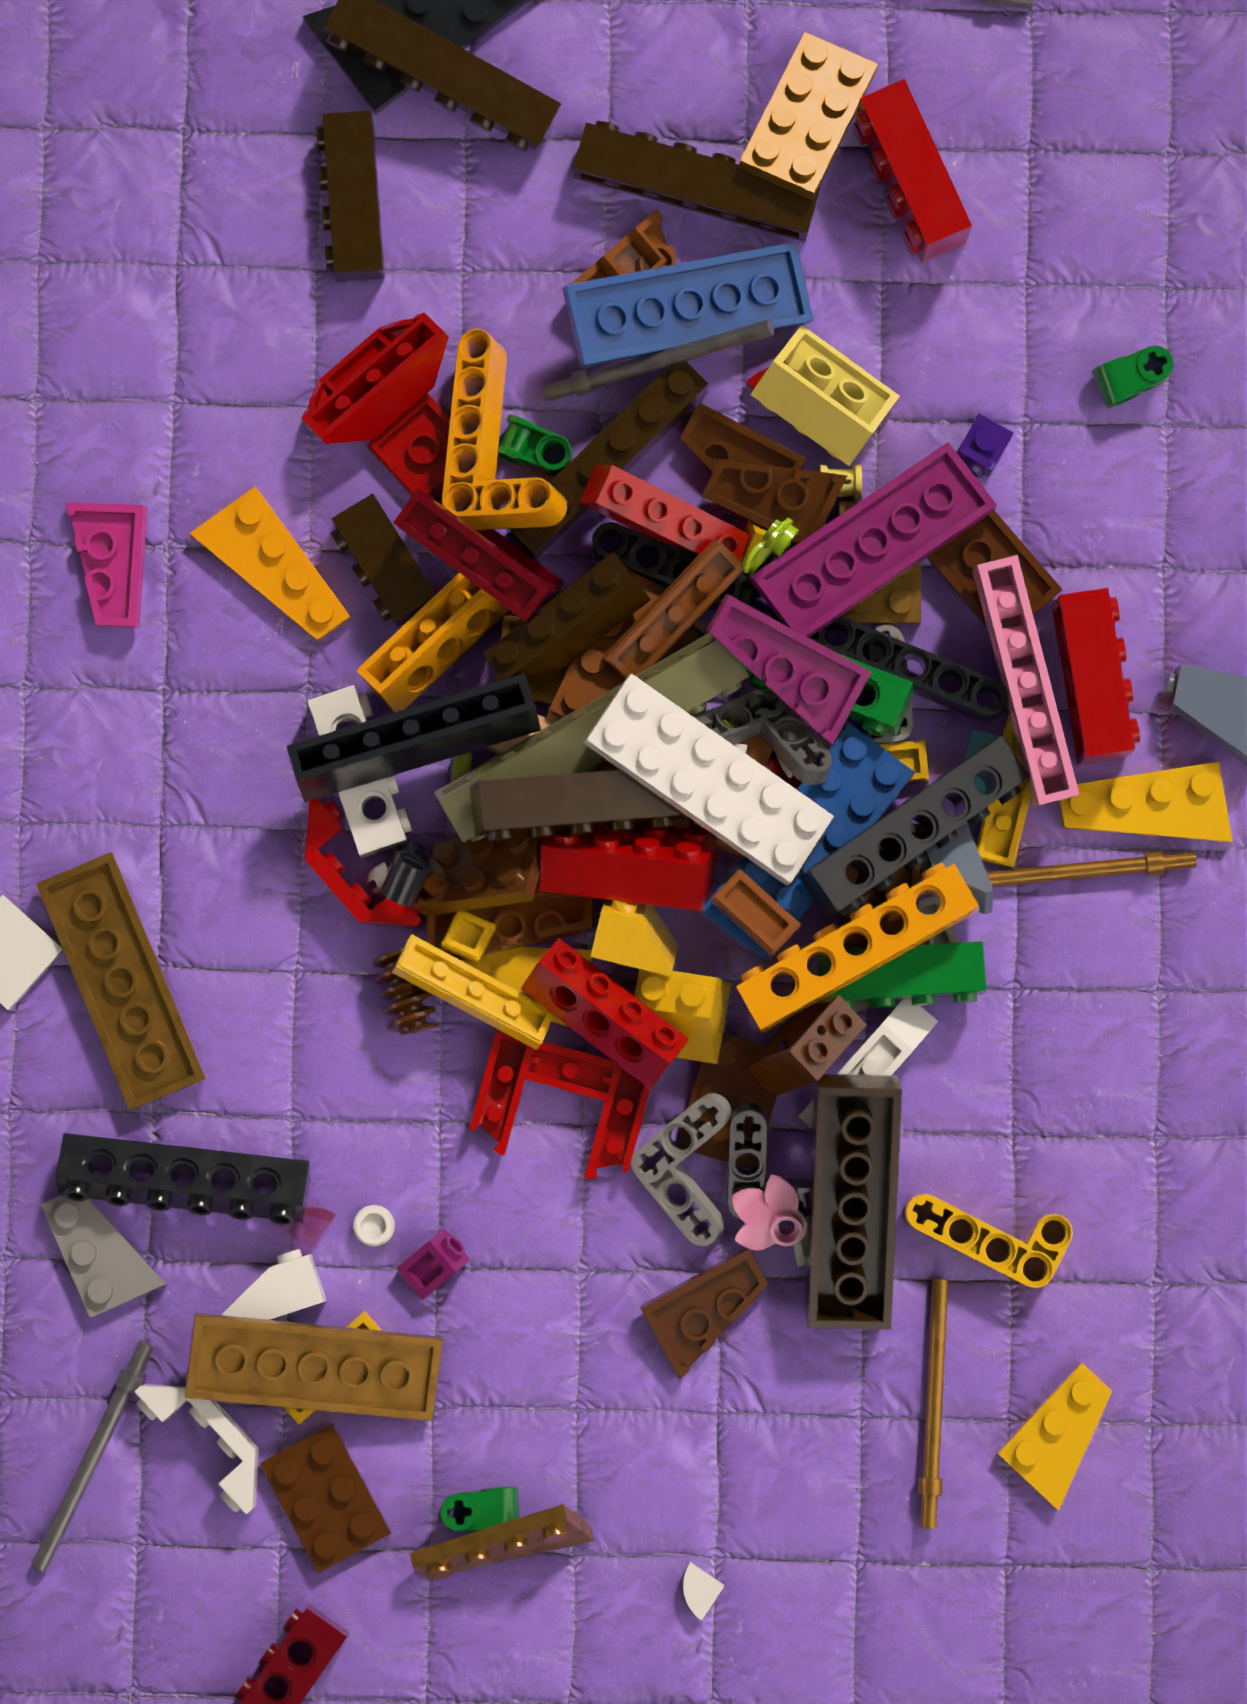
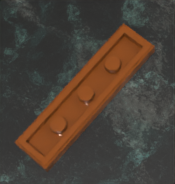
(675, 610)

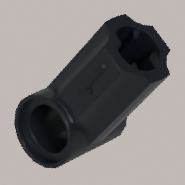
(406, 874)

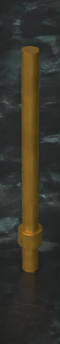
(1152, 864)
(930, 1485)

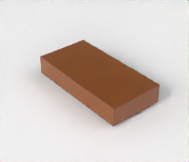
(755, 912)

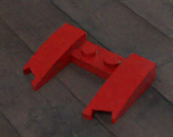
(567, 1069)

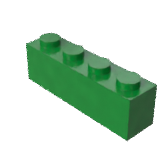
(918, 976)

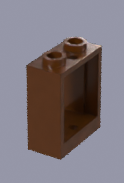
(811, 1046)

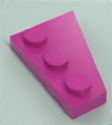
(112, 556)

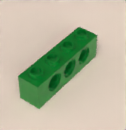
(888, 708)

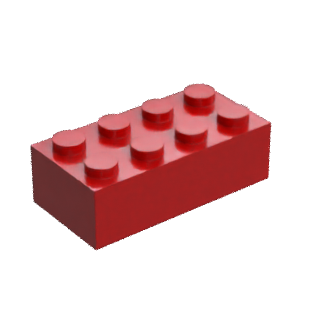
(912, 171)
(1094, 677)
(633, 866)

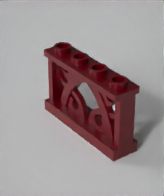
(479, 555)

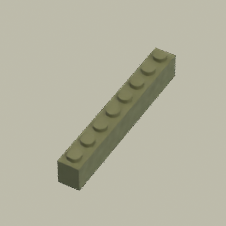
(684, 678)

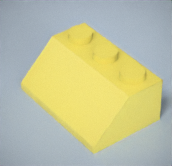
(826, 397)

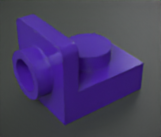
(984, 445)

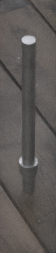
(586, 381)
(127, 1383)

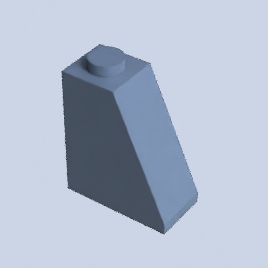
(1212, 704)

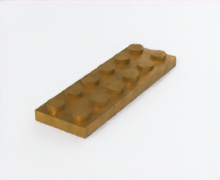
(121, 981)
(313, 1367)

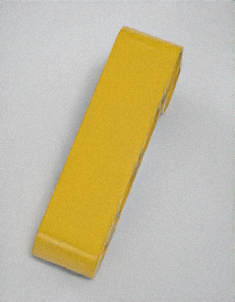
(983, 1233)

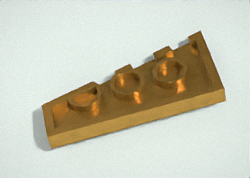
(510, 1540)

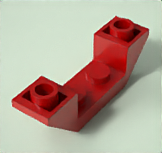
(322, 830)

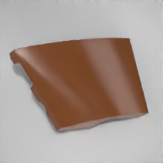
(638, 251)

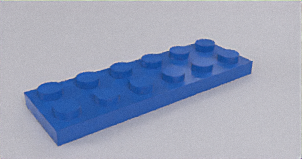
(685, 303)
(857, 794)

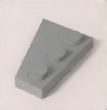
(98, 1256)

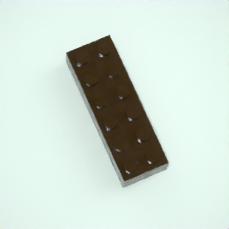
(853, 1201)

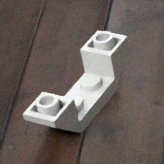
(886, 1046)
(241, 1483)

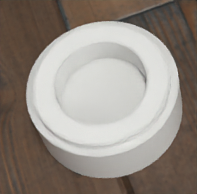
(374, 1225)

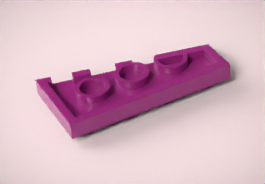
(797, 669)

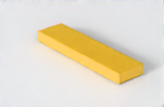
(1003, 827)
(473, 991)

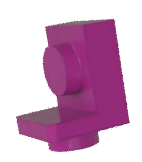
(433, 1263)

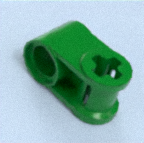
(1126, 377)
(532, 446)
(487, 1507)

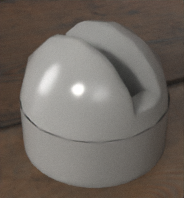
(378, 875)

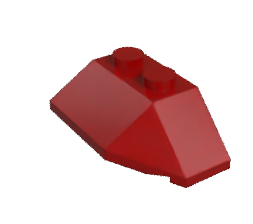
(377, 381)

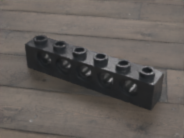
(827, 878)
(166, 1163)

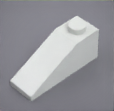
(281, 1289)

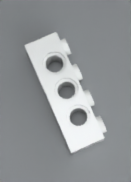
(369, 835)

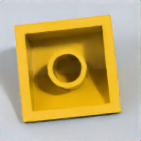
(634, 937)
(691, 1005)

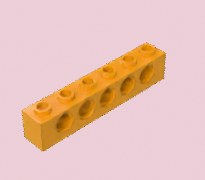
(956, 905)

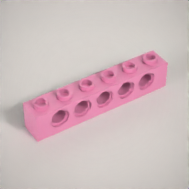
(1025, 680)

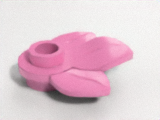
(763, 1213)

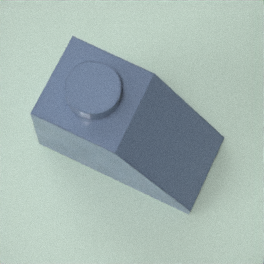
(966, 857)

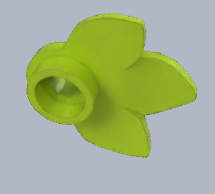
(776, 540)

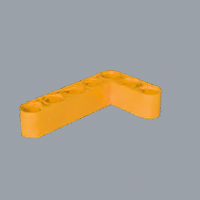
(482, 448)

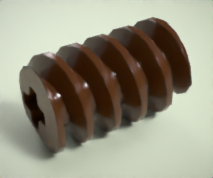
(406, 999)

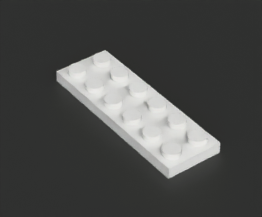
(708, 779)

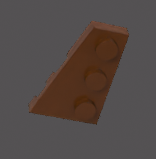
(774, 493)
(702, 1307)

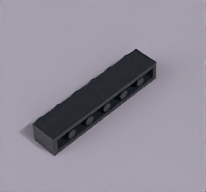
(414, 737)

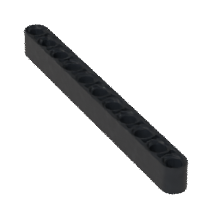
(857, 634)

